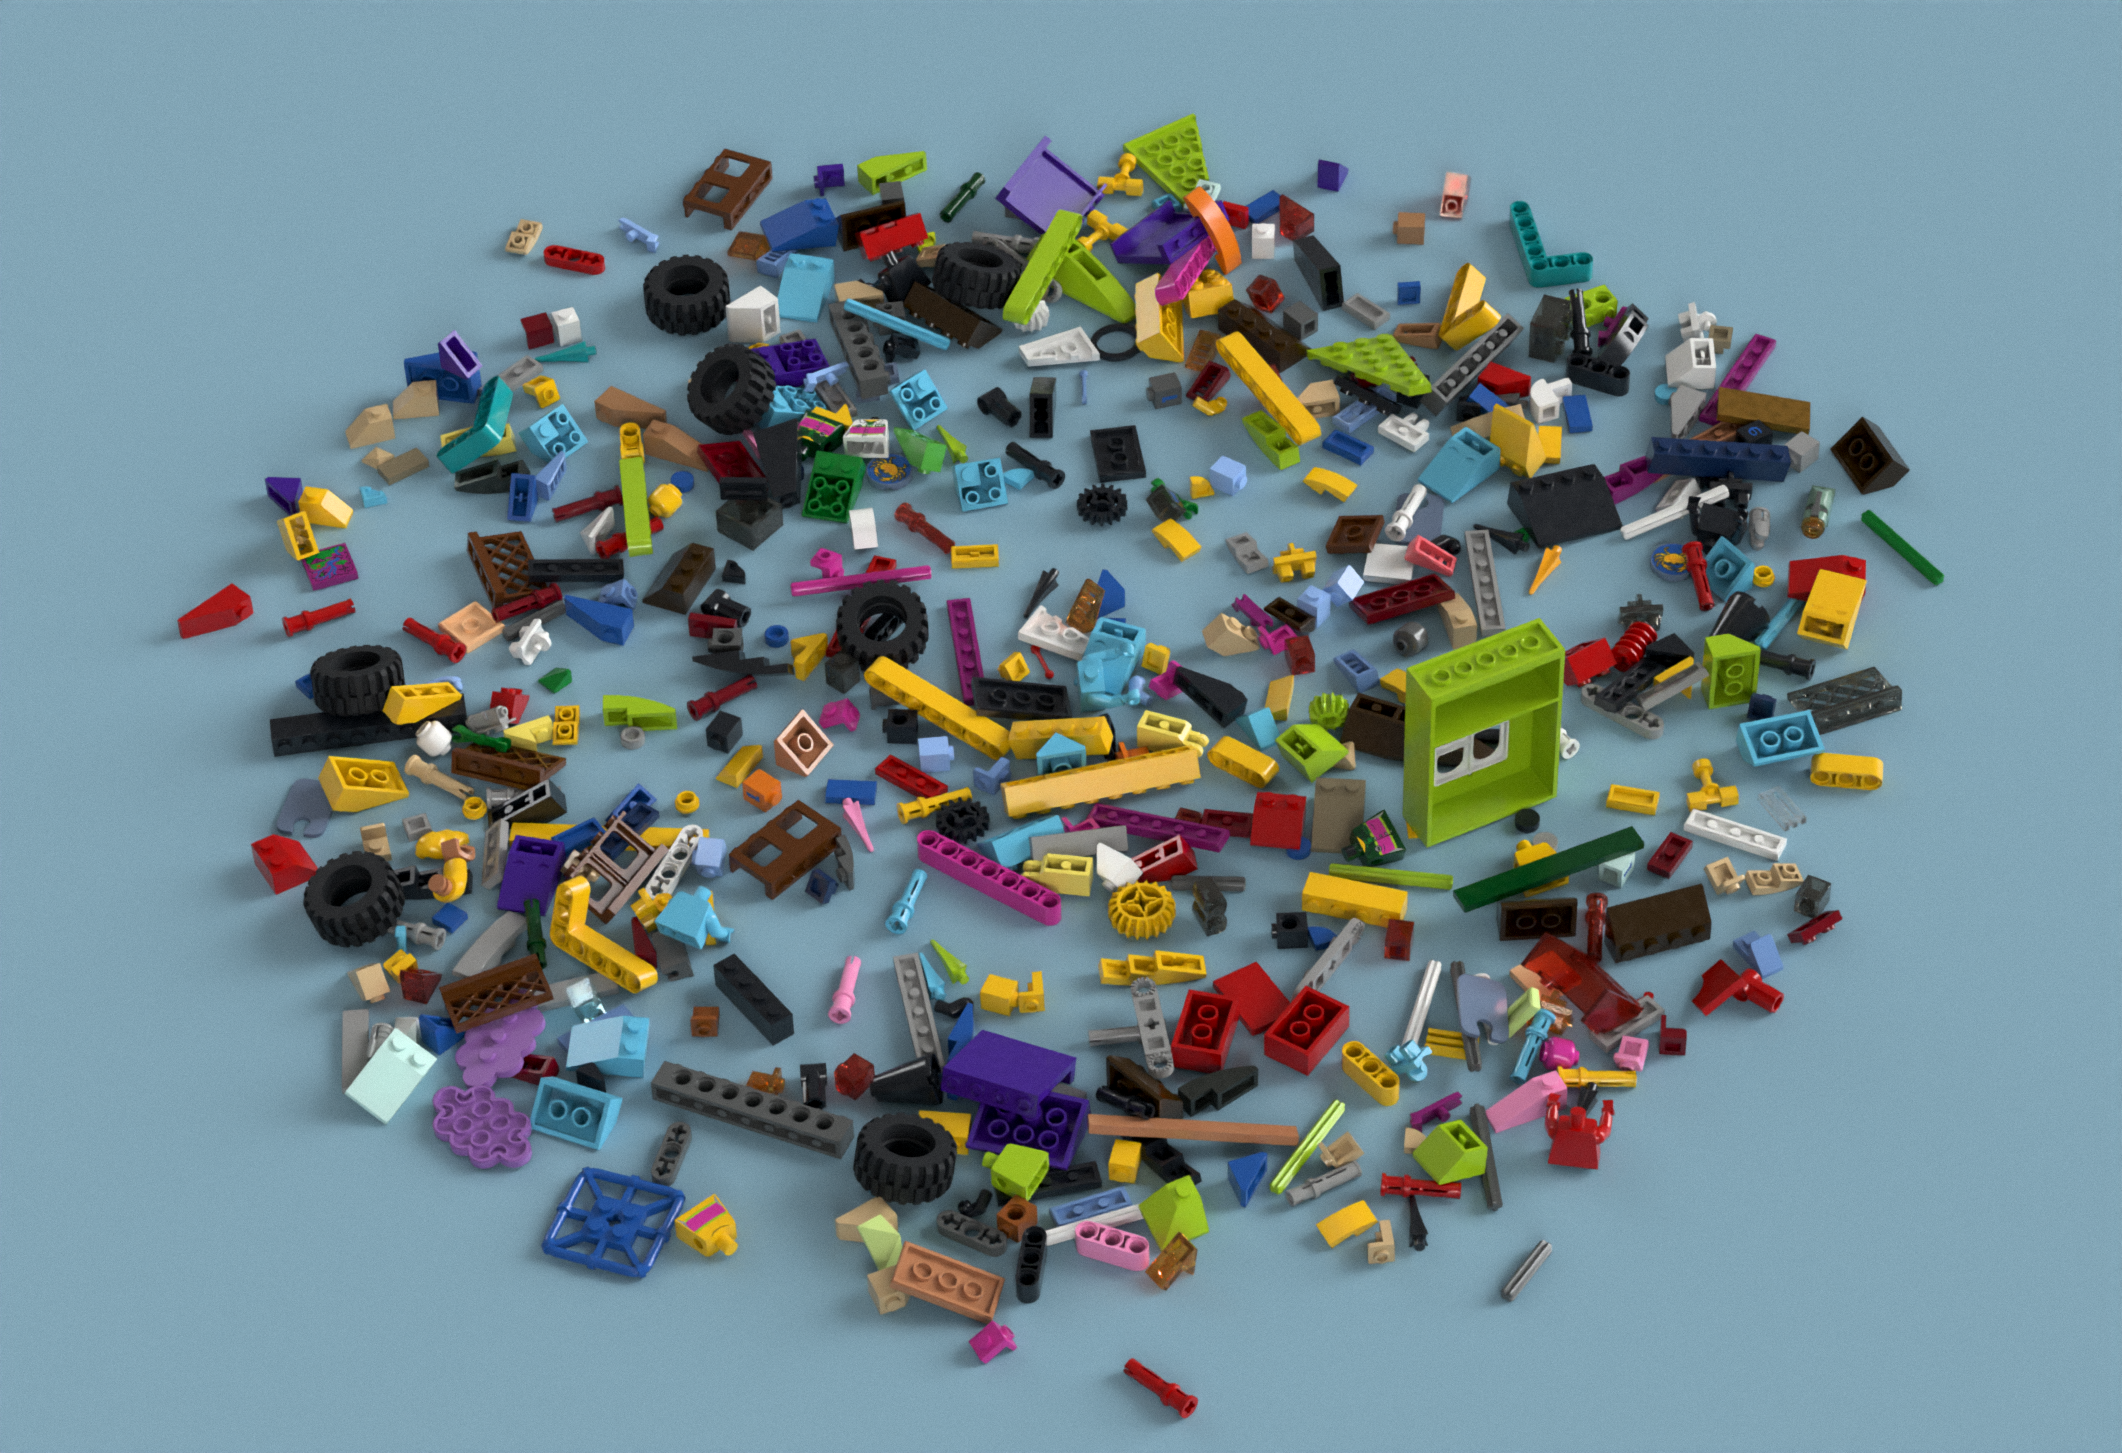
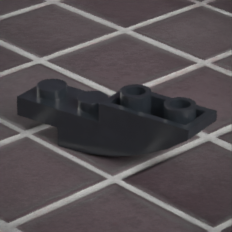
(1625, 337)

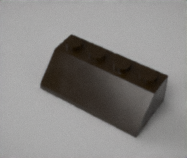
(951, 317)
(1263, 334)
(1657, 923)

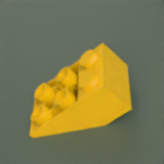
(1207, 294)
(1832, 609)

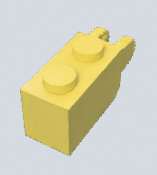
(1166, 732)
(1061, 873)

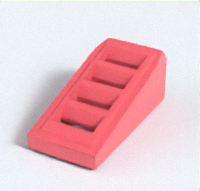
(1423, 553)

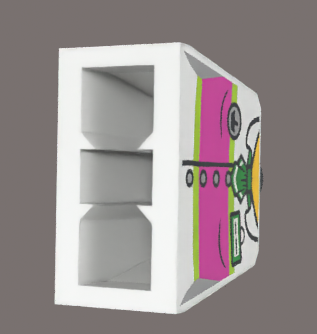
(867, 438)

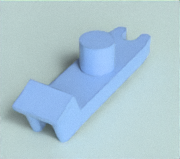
(634, 232)
(825, 374)

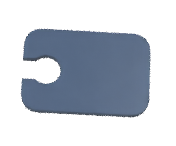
(1426, 521)
(308, 803)
(1482, 1002)

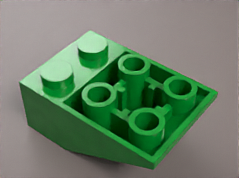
(833, 486)

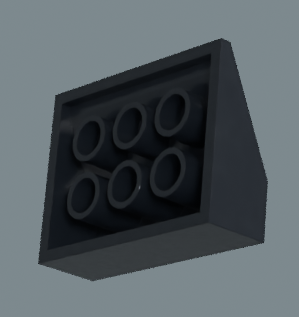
(1564, 505)

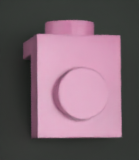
(1631, 1054)

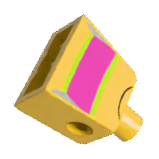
(708, 1228)

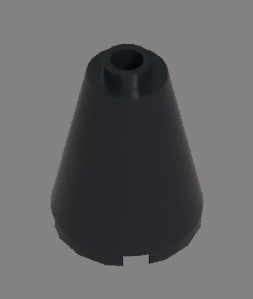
(1741, 617)
(910, 1083)

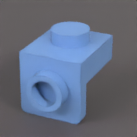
(619, 593)
(991, 780)

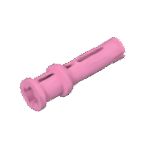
(844, 998)

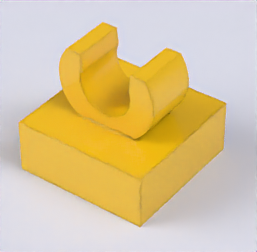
(1156, 658)
(1014, 667)

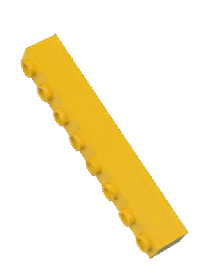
(1100, 781)

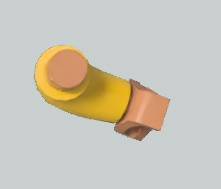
(454, 878)

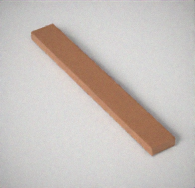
(1192, 1129)

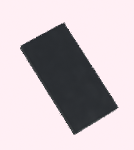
(1020, 700)

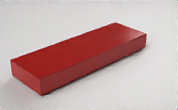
(909, 778)

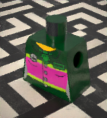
(819, 434)
(1375, 842)

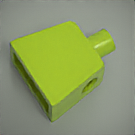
(1017, 1169)

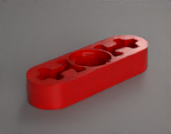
(559, 257)

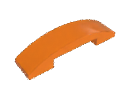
(1217, 227)

